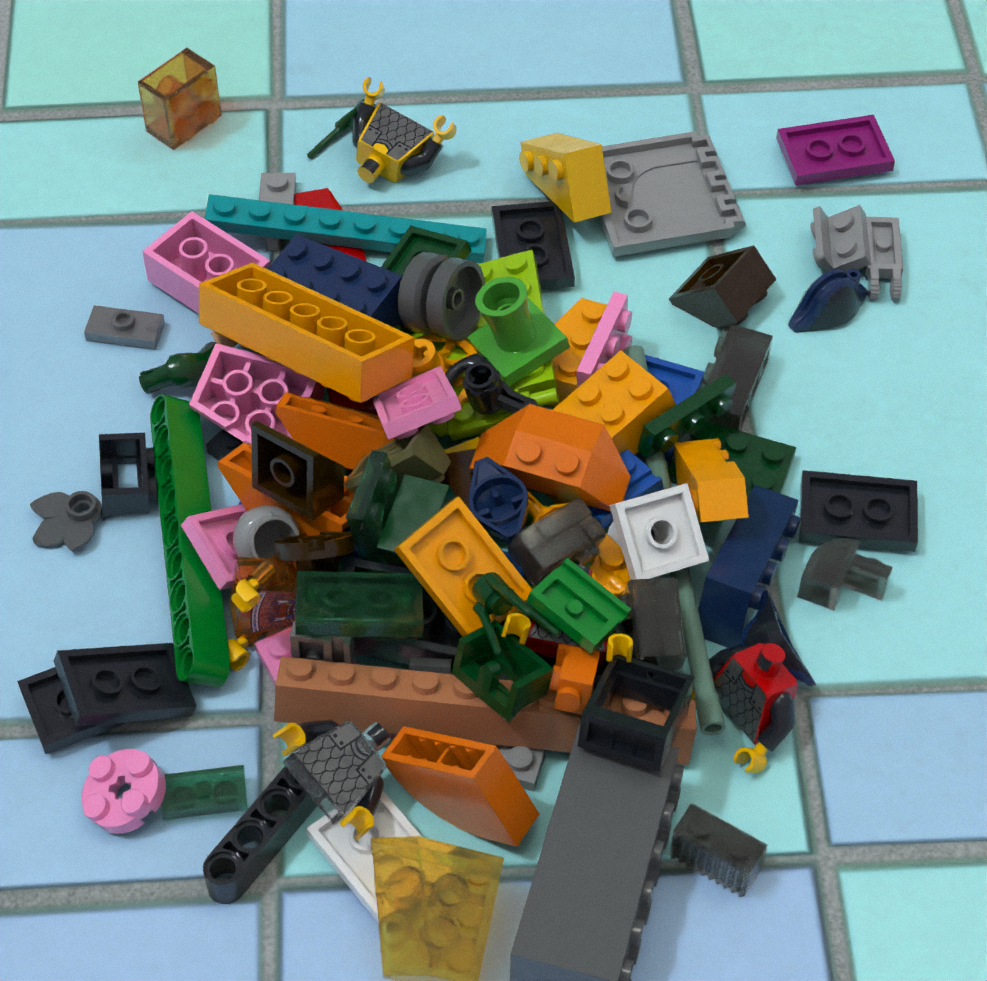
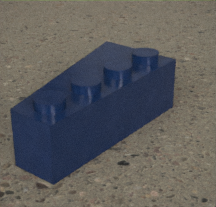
(746, 565)

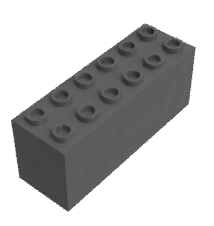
(596, 870)

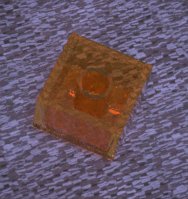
(180, 98)

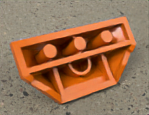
(331, 428)
(558, 456)
(238, 472)

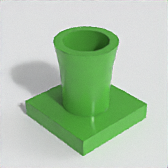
(516, 331)

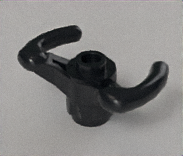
(485, 387)

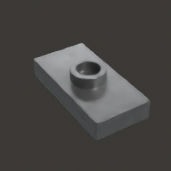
(124, 327)

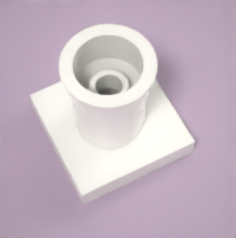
(658, 532)

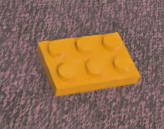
(448, 559)

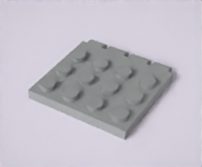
(667, 194)

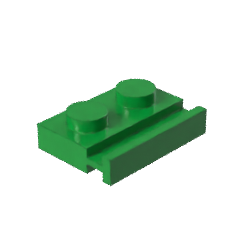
(578, 605)

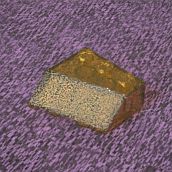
(433, 907)

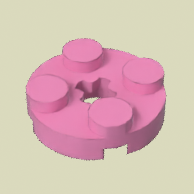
(108, 775)

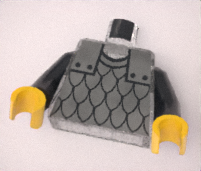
(338, 768)

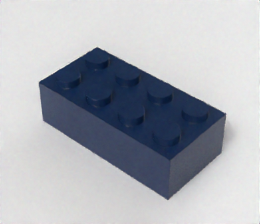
(341, 278)

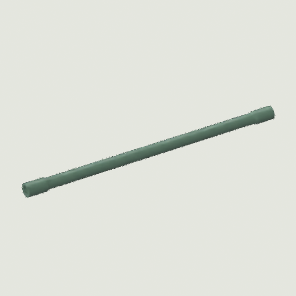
(706, 697)

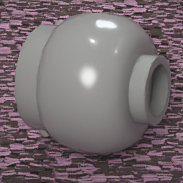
(259, 529)

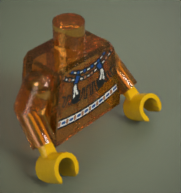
(260, 602)

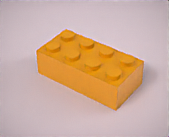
(621, 399)

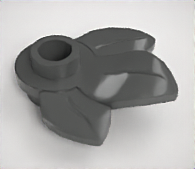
(63, 521)

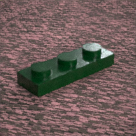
(687, 416)

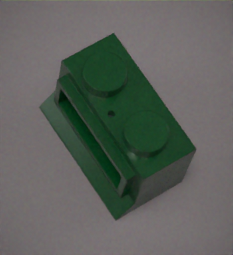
(517, 662)

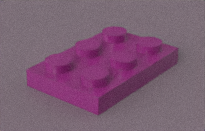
(835, 150)

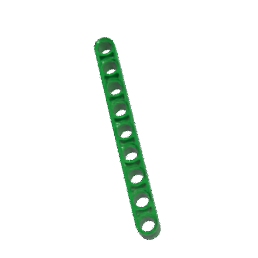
(182, 492)

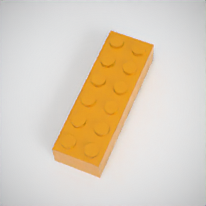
(306, 331)

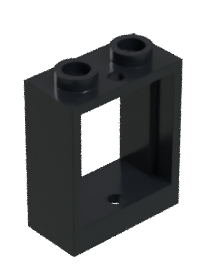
(628, 736)

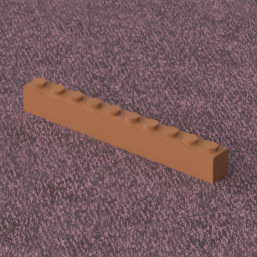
(438, 704)

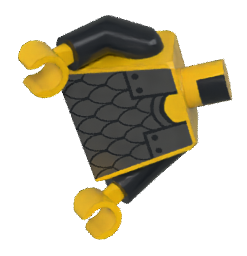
(391, 142)

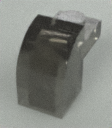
(837, 567)

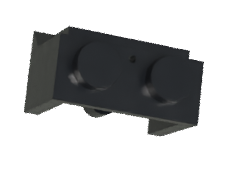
(125, 449)

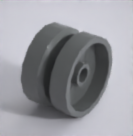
(440, 295)

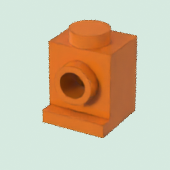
(574, 678)

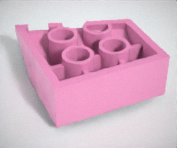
(246, 389)

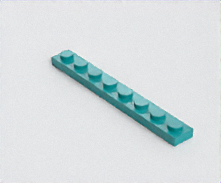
(328, 225)

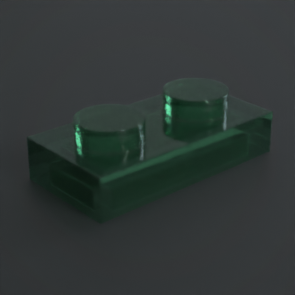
(204, 792)

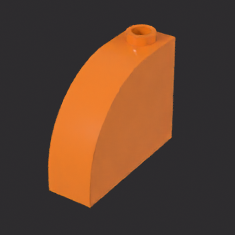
(462, 783)

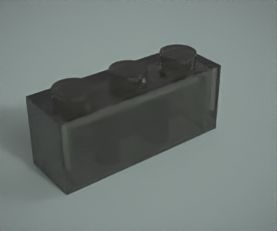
(744, 358)

